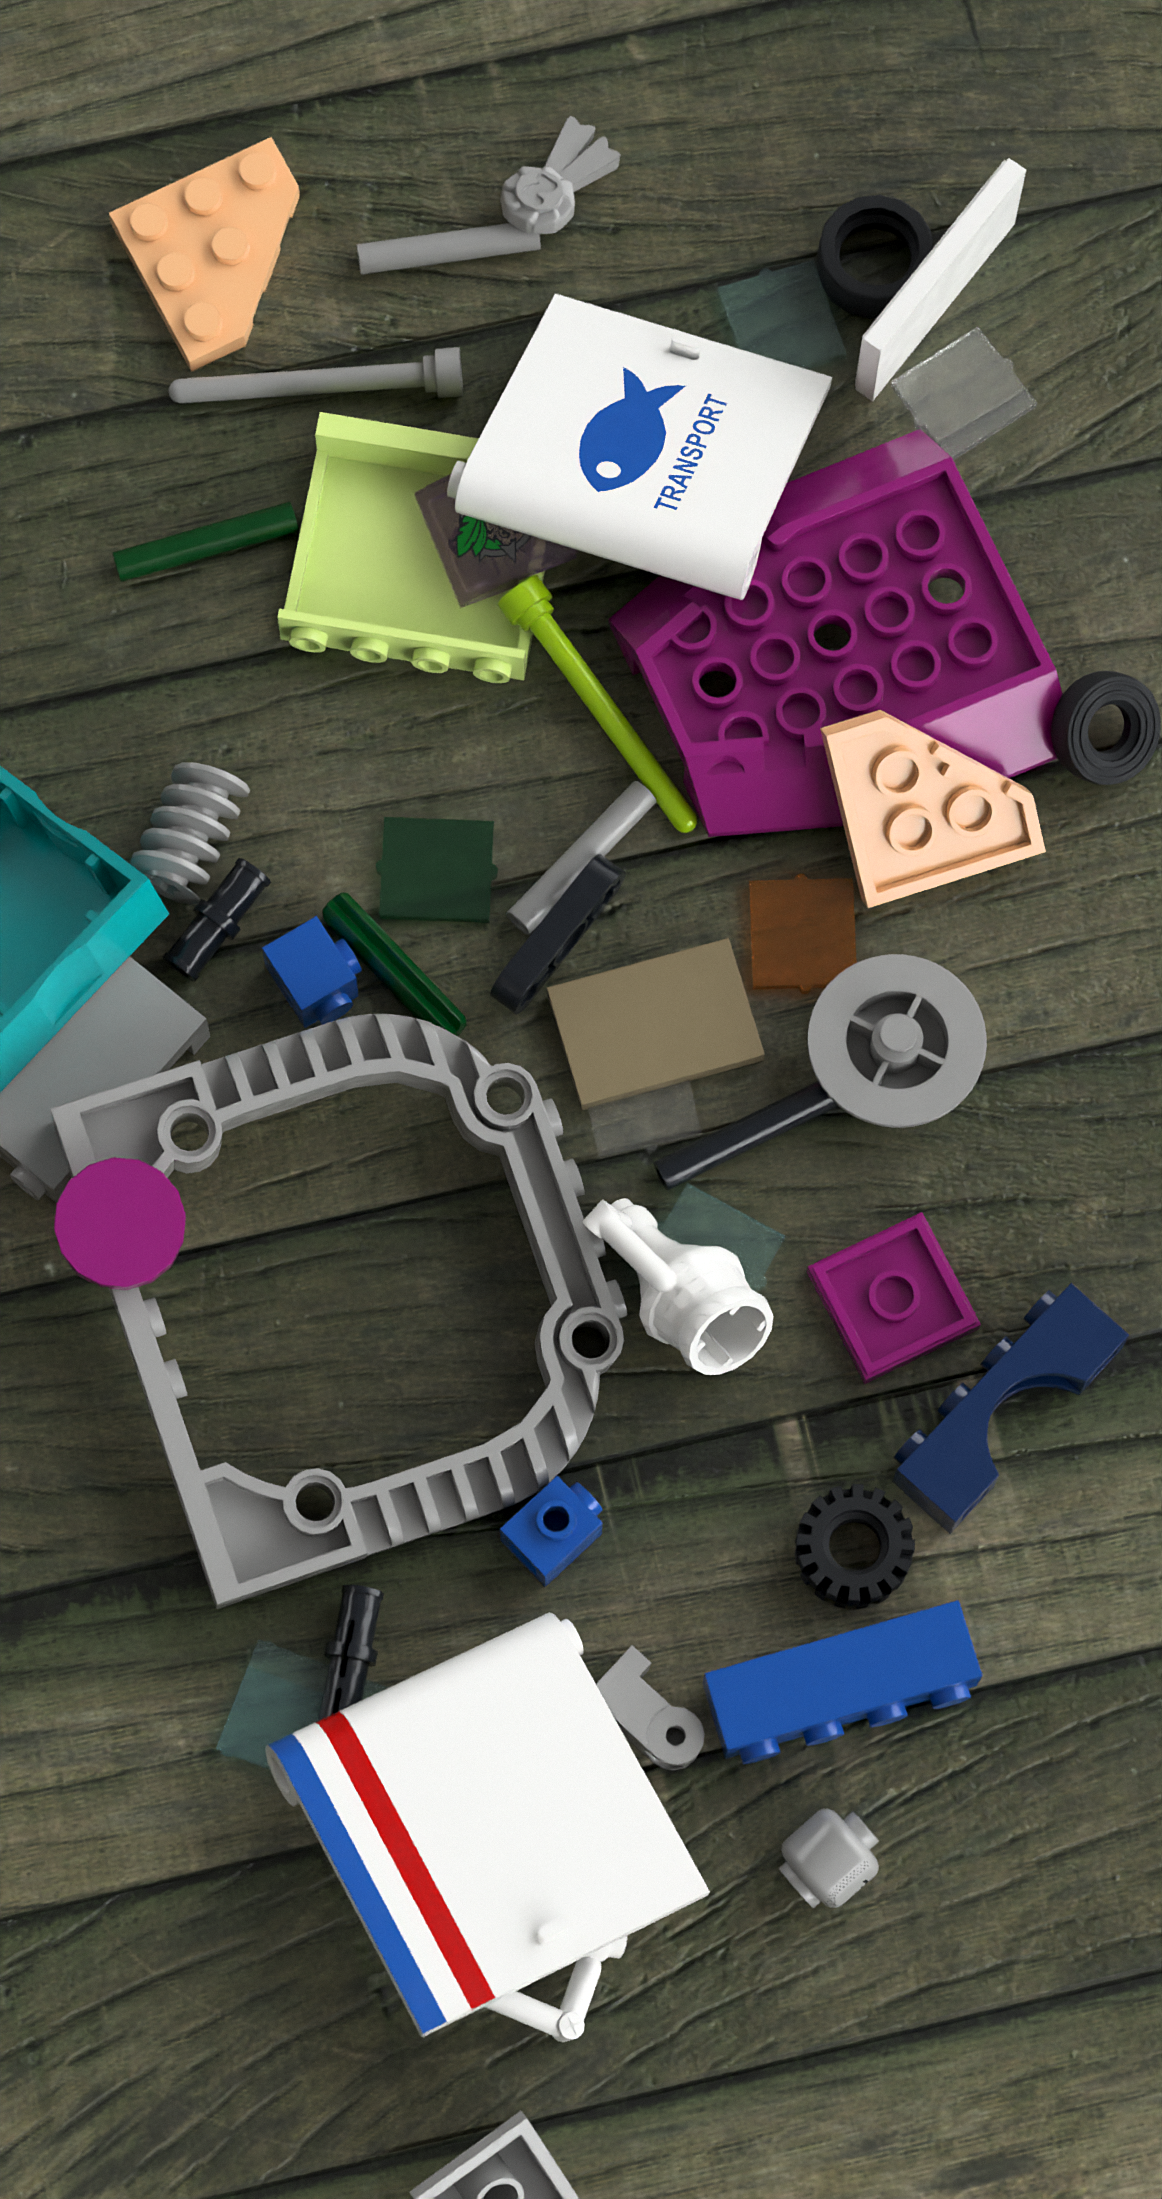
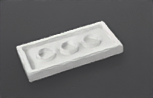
(939, 279)

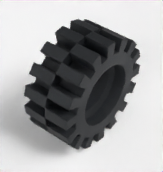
(860, 1507)

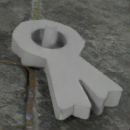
(544, 197)

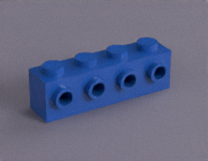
(841, 1681)

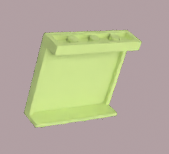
(368, 564)

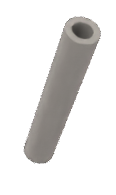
(444, 247)
(597, 839)

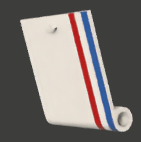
(484, 1816)

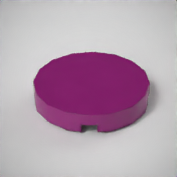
(120, 1223)

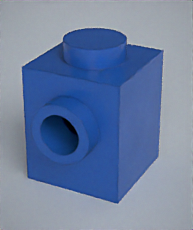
(313, 972)
(553, 1529)

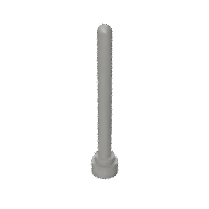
(436, 373)

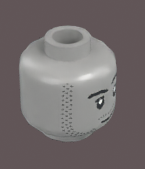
(829, 1858)

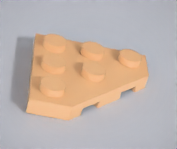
(211, 247)
(922, 809)

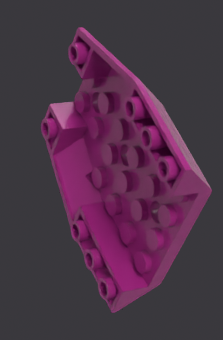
(857, 554)

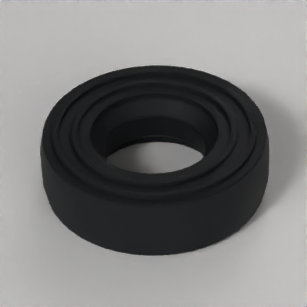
(1139, 732)

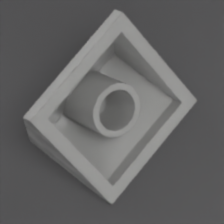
(500, 2166)

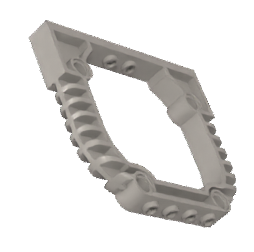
(249, 1528)

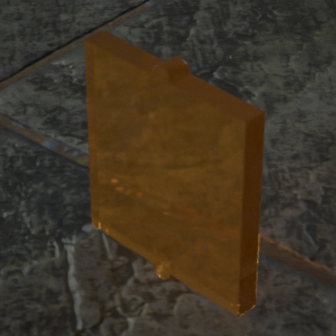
(801, 932)

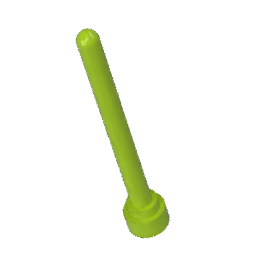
(530, 608)

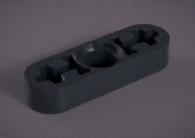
(557, 934)

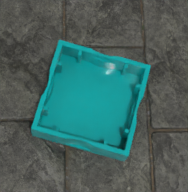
(64, 921)

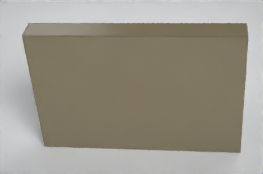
(655, 1023)

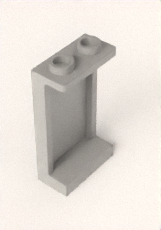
(117, 1037)

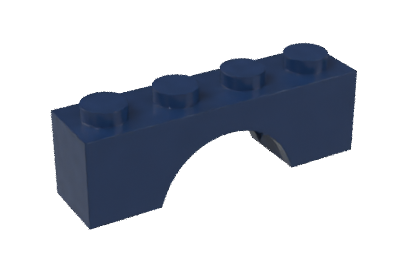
(1061, 1349)

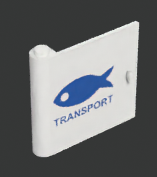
(641, 446)

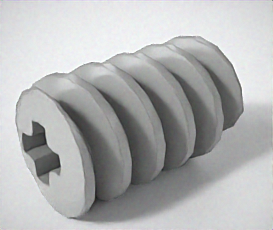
(184, 827)

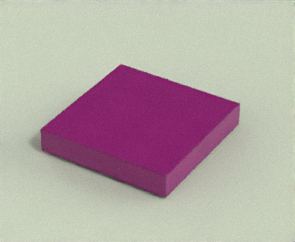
(893, 1298)

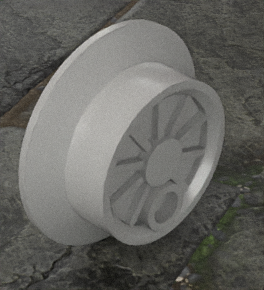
(897, 1041)

